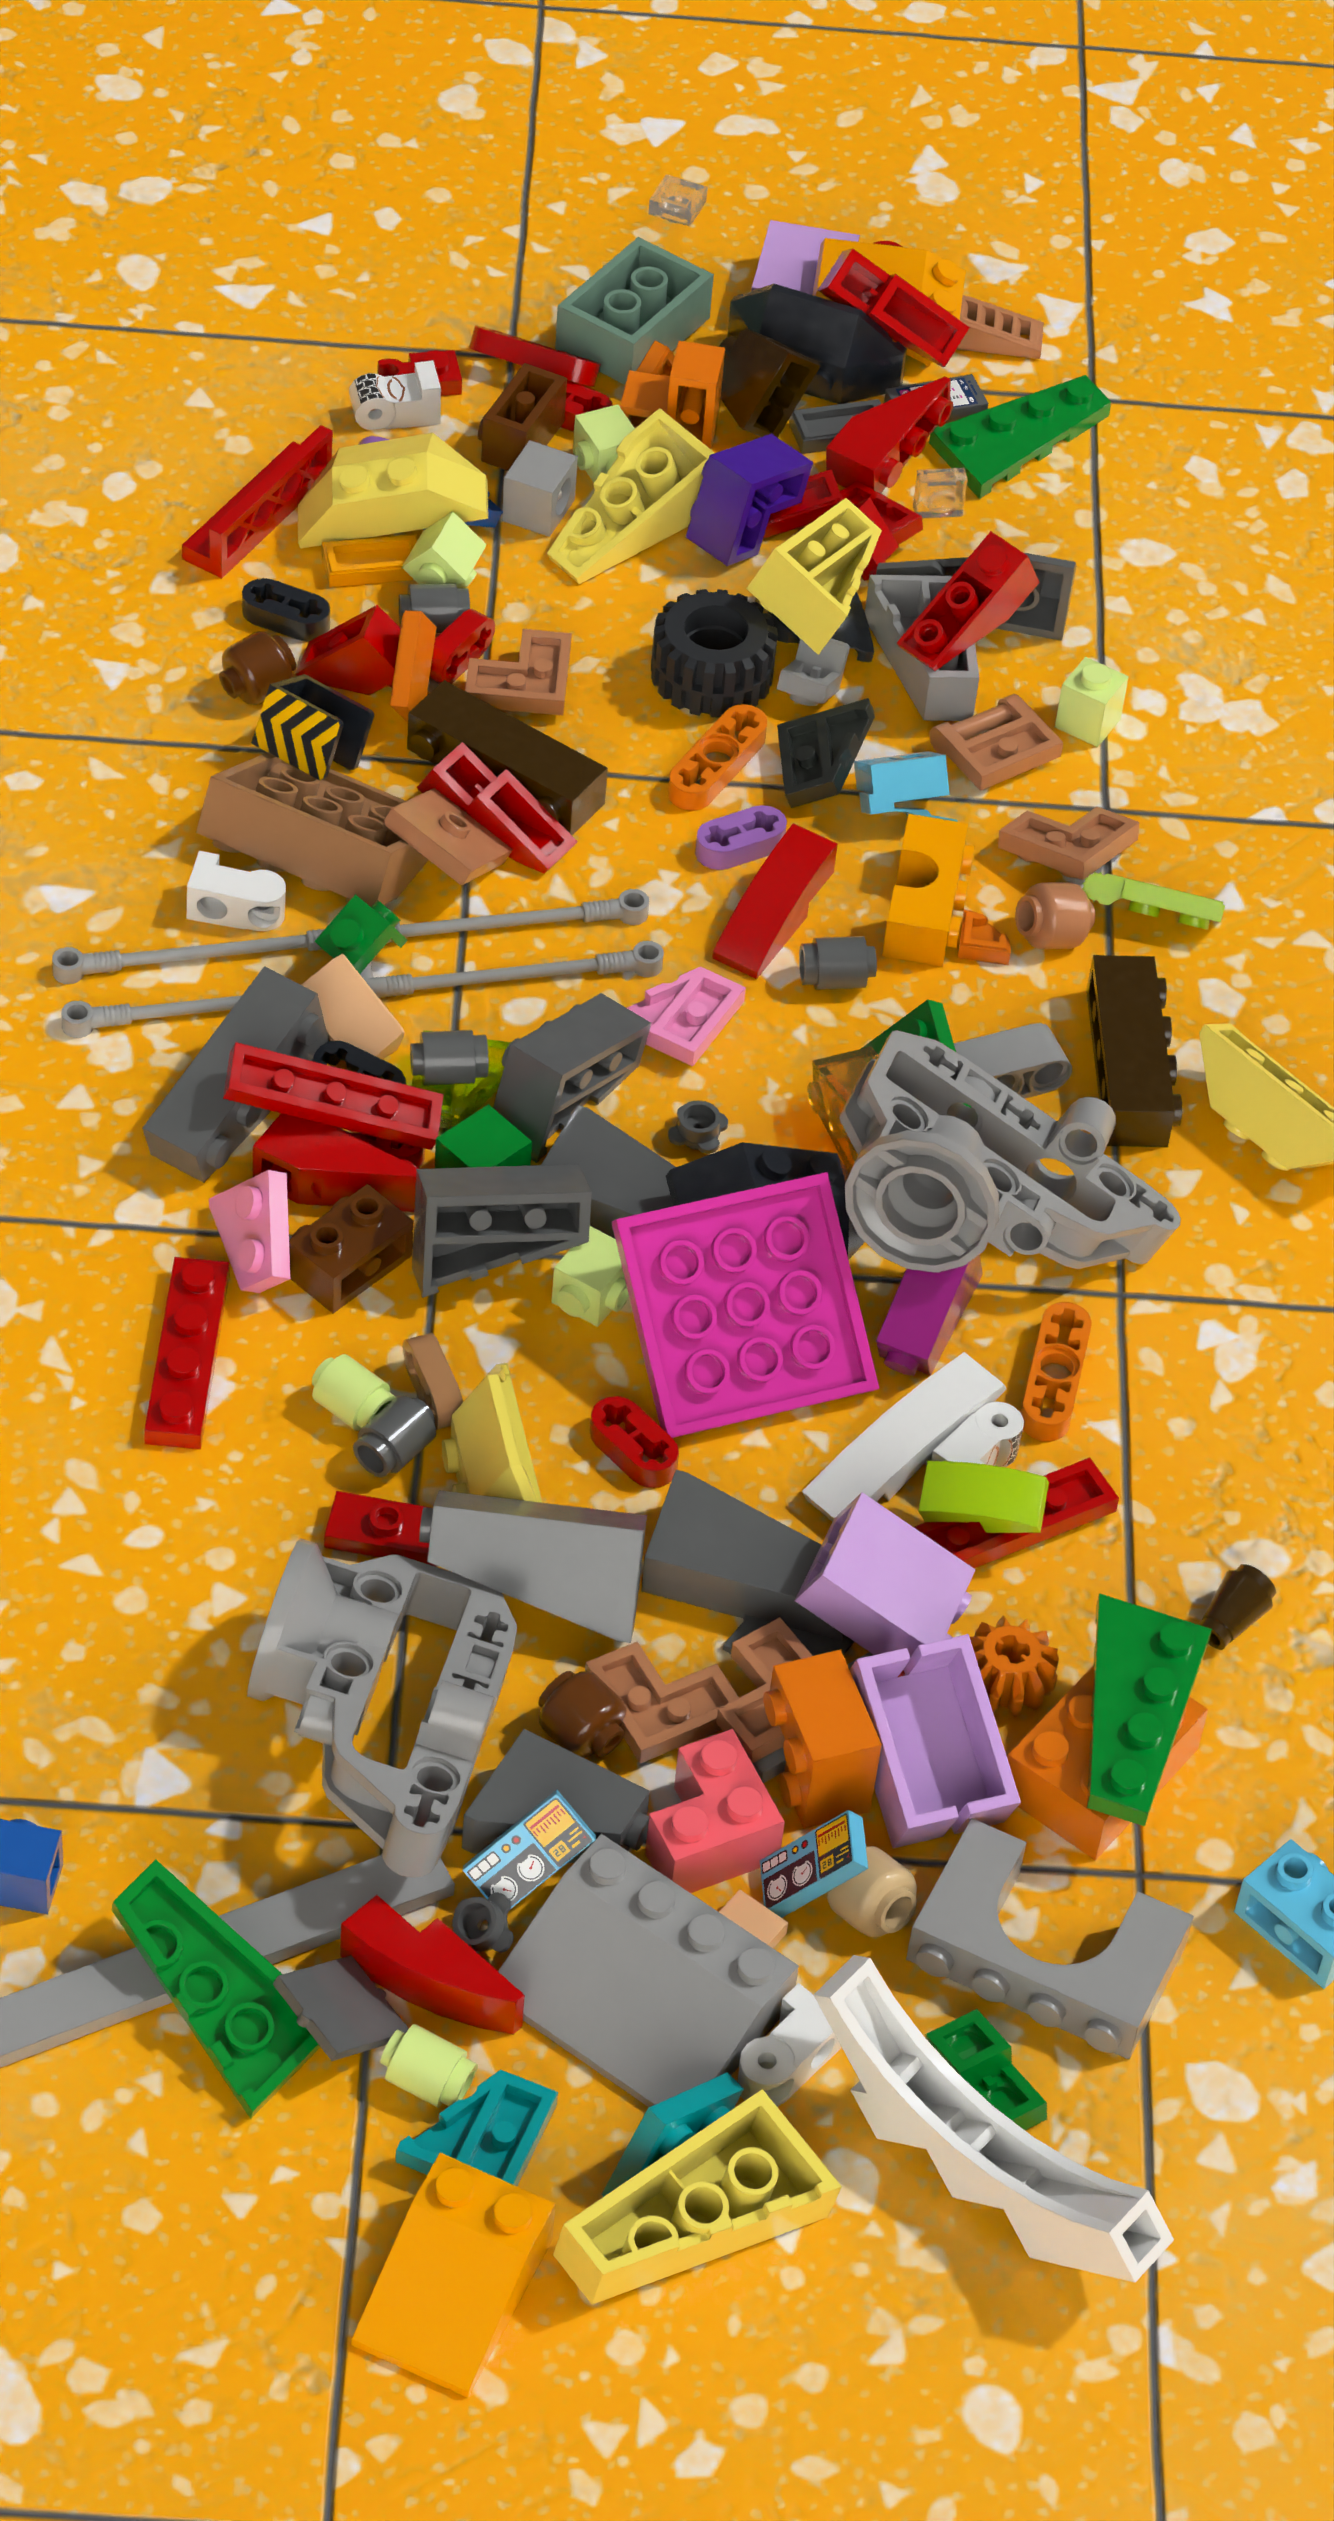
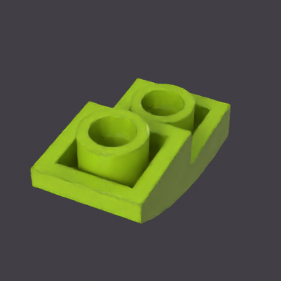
(988, 1494)

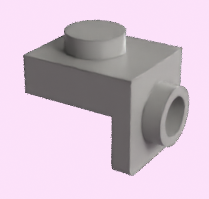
(813, 676)

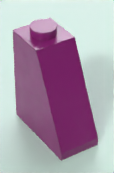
(925, 1316)

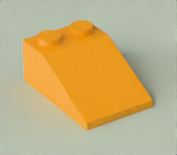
(924, 270)
(455, 2274)

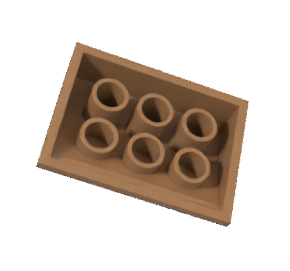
(311, 828)

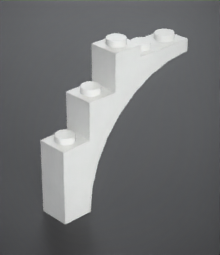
(985, 2158)

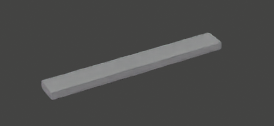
(274, 1926)

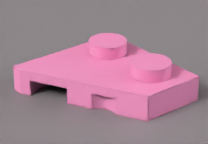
(689, 1012)
(255, 1230)

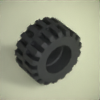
(713, 652)

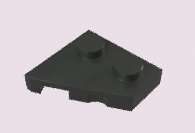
(821, 750)

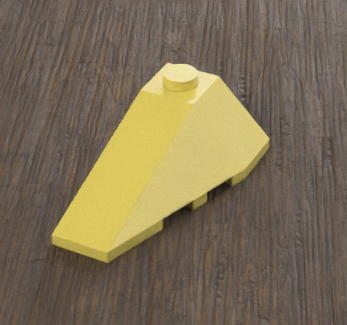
(637, 501)

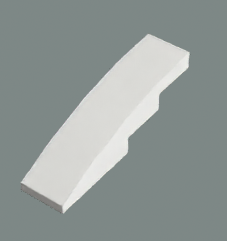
(904, 1437)

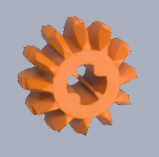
(1015, 1664)

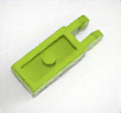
(1149, 898)

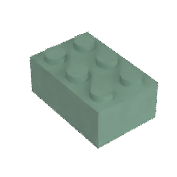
(632, 303)

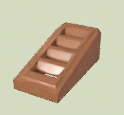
(999, 330)

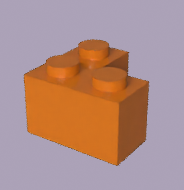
(687, 395)
(827, 1736)

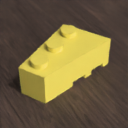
(817, 573)

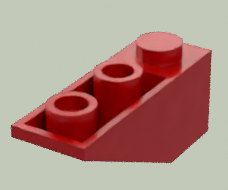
(884, 438)
(971, 603)
(331, 1164)

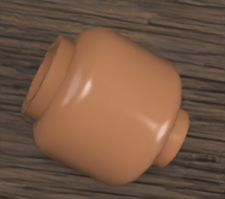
(1055, 915)

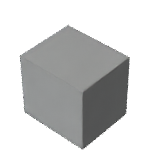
(539, 488)

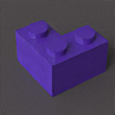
(741, 492)

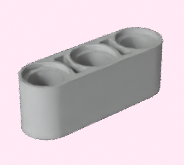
(1020, 1058)

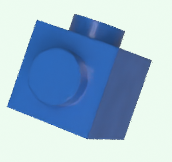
(29, 1865)

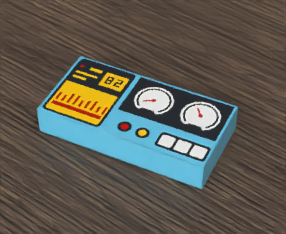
(530, 1850)
(814, 1864)

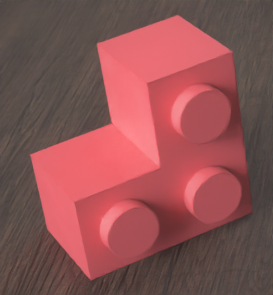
(722, 1818)

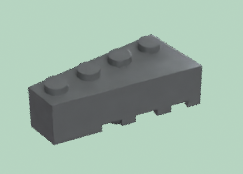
(194, 1123)

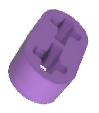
(739, 837)

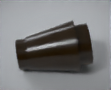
(1238, 1604)

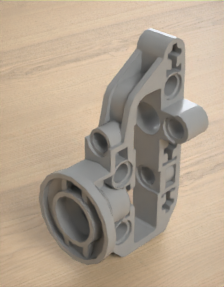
(952, 1177)
(327, 1652)

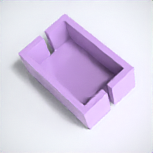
(937, 1740)

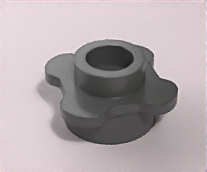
(698, 1126)
(470, 1915)

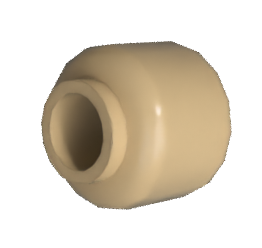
(878, 1898)

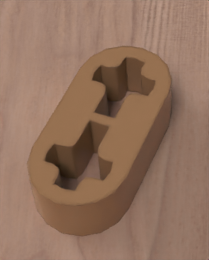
(432, 1377)

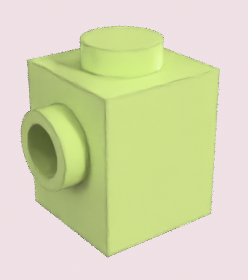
(598, 437)
(445, 553)
(1091, 701)
(590, 1279)

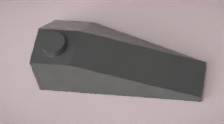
(1040, 614)

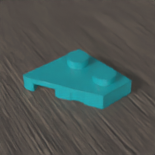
(674, 2122)
(488, 2130)

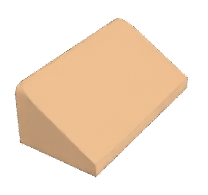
(354, 1010)

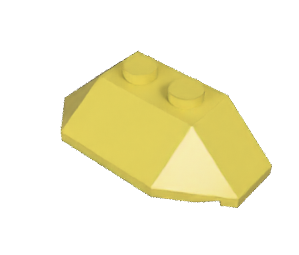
(390, 490)
(1265, 1101)
(490, 1443)

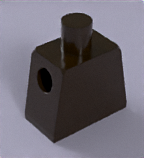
(763, 381)

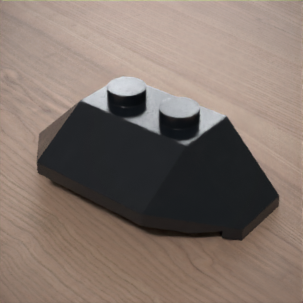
(852, 349)
(759, 1165)

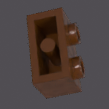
(525, 411)
(350, 1248)

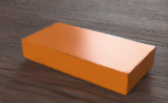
(412, 662)

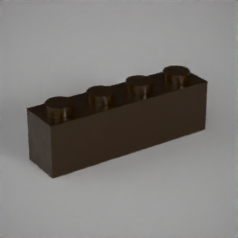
(555, 774)
(1131, 1049)

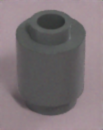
(437, 601)
(837, 962)
(449, 1057)
(395, 1436)

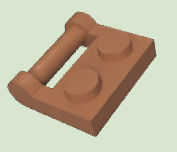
(1001, 752)

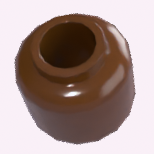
(254, 665)
(582, 1714)

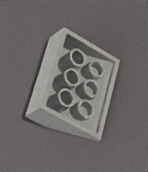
(644, 1977)

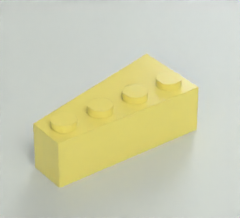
(703, 2200)

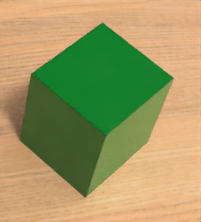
(483, 1141)

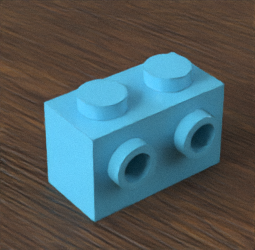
(1293, 1909)

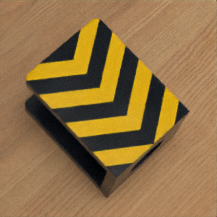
(312, 726)

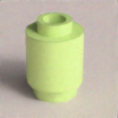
(350, 1391)
(428, 2066)

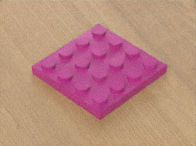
(745, 1305)

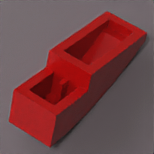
(895, 306)
(501, 807)
(776, 901)
(431, 1968)

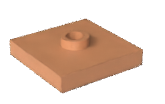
(447, 836)

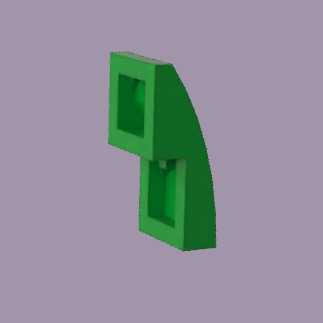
(986, 2064)

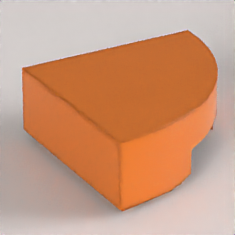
(657, 360)
(982, 941)

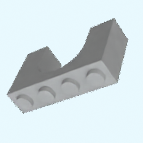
(1097, 2000)

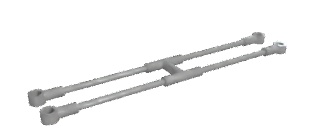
(630, 908)

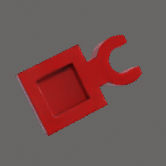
(445, 365)

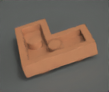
(529, 685)
(1073, 848)
(756, 1657)
(661, 1714)

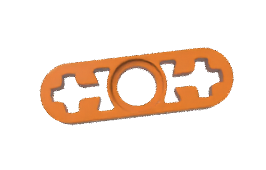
(715, 776)
(1062, 1390)

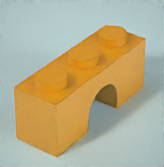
(921, 916)

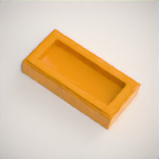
(367, 560)

